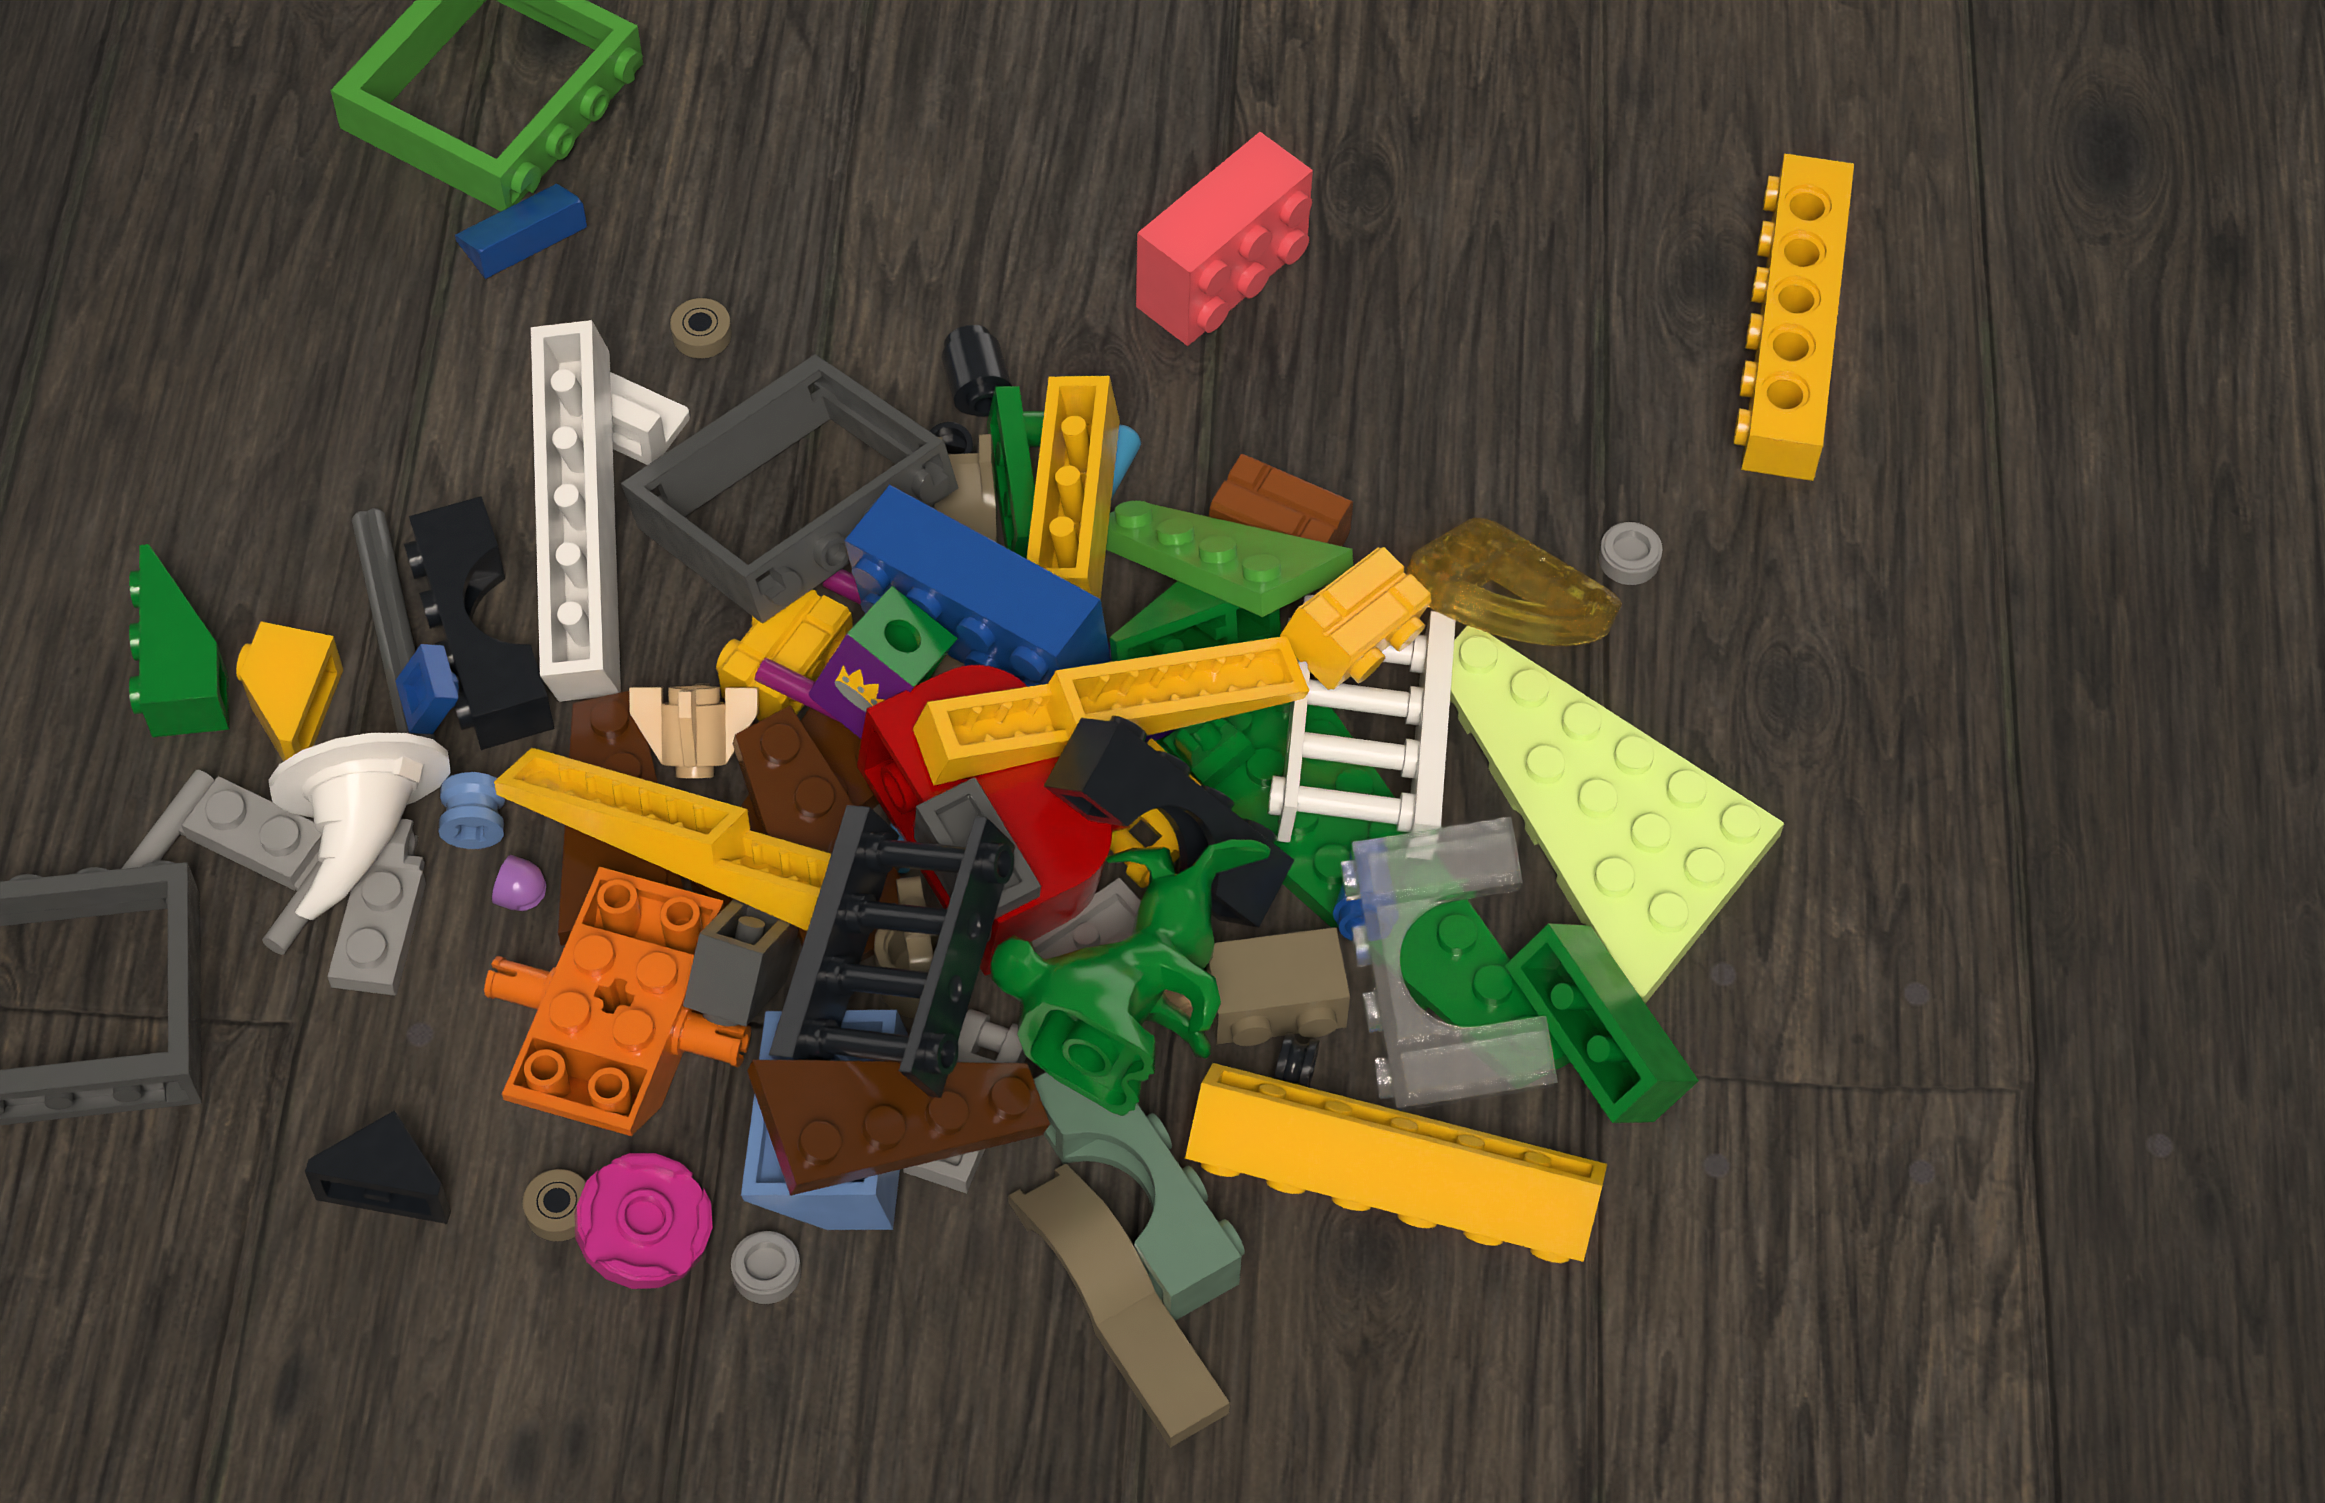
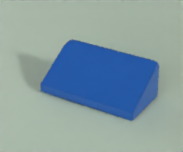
(522, 230)

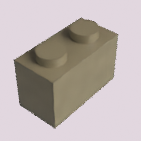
(1279, 987)

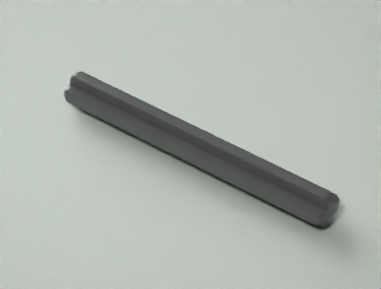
(386, 602)

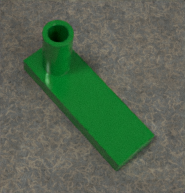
(1012, 436)

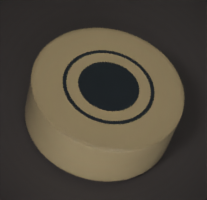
(701, 328)
(551, 1204)

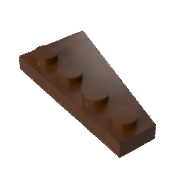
(607, 738)
(796, 791)
(869, 1119)

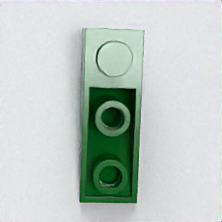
(180, 666)

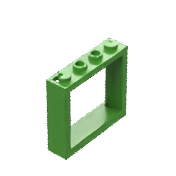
(420, 33)

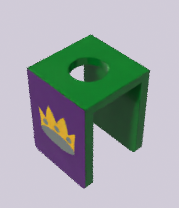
(879, 658)

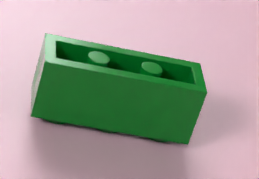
(1601, 1023)

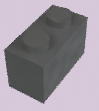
(739, 964)

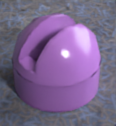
(518, 885)

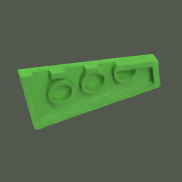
(1225, 558)

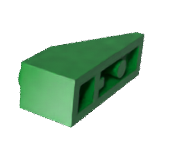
(1189, 621)

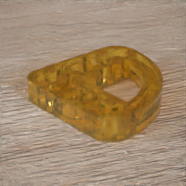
(1561, 603)

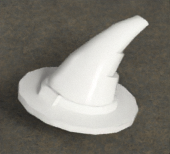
(357, 797)

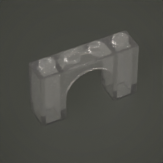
(1424, 1057)

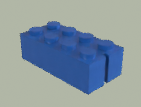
(980, 591)

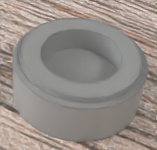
(1630, 553)
(766, 1267)

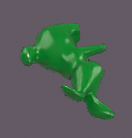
(1089, 1005)

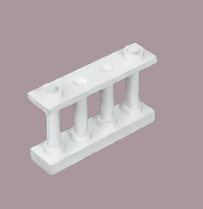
(1417, 759)

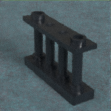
(851, 910)

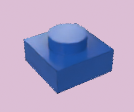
(427, 689)

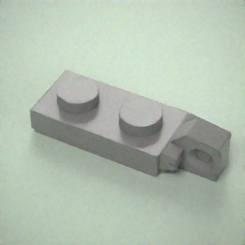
(380, 919)

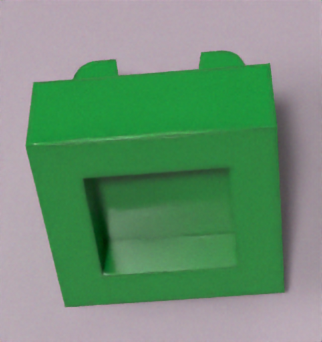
(1210, 749)

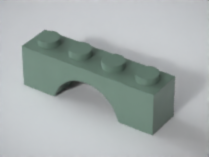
(1183, 1244)

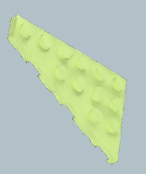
(1626, 823)

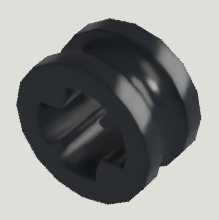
(1297, 1061)

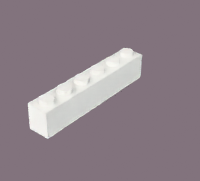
(575, 512)

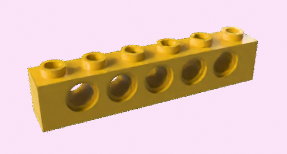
(1797, 317)

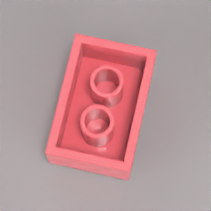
(1223, 239)

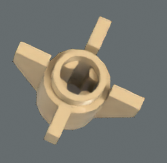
(694, 726)

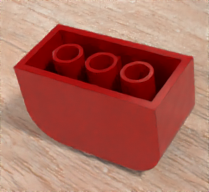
(1055, 840)

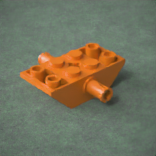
(614, 1007)

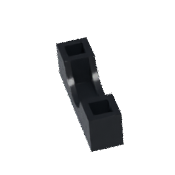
(498, 679)
(1118, 777)

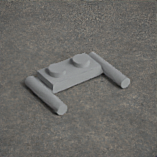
(245, 831)

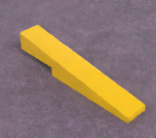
(1155, 692)
(672, 830)

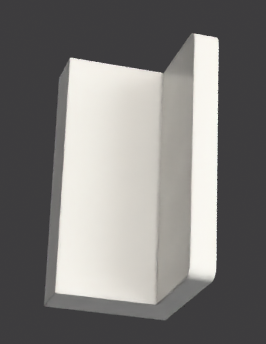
(643, 420)

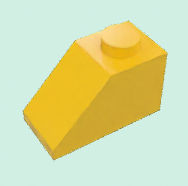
(289, 683)

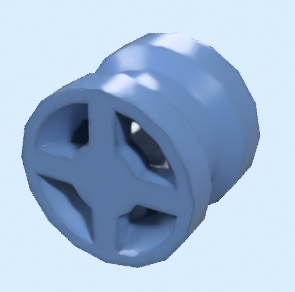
(471, 811)

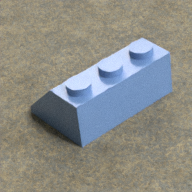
(845, 1206)

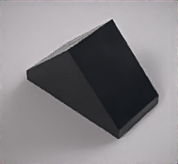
(379, 1172)

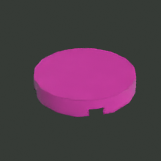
(643, 1221)

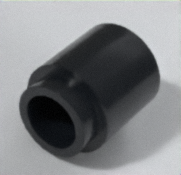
(973, 368)

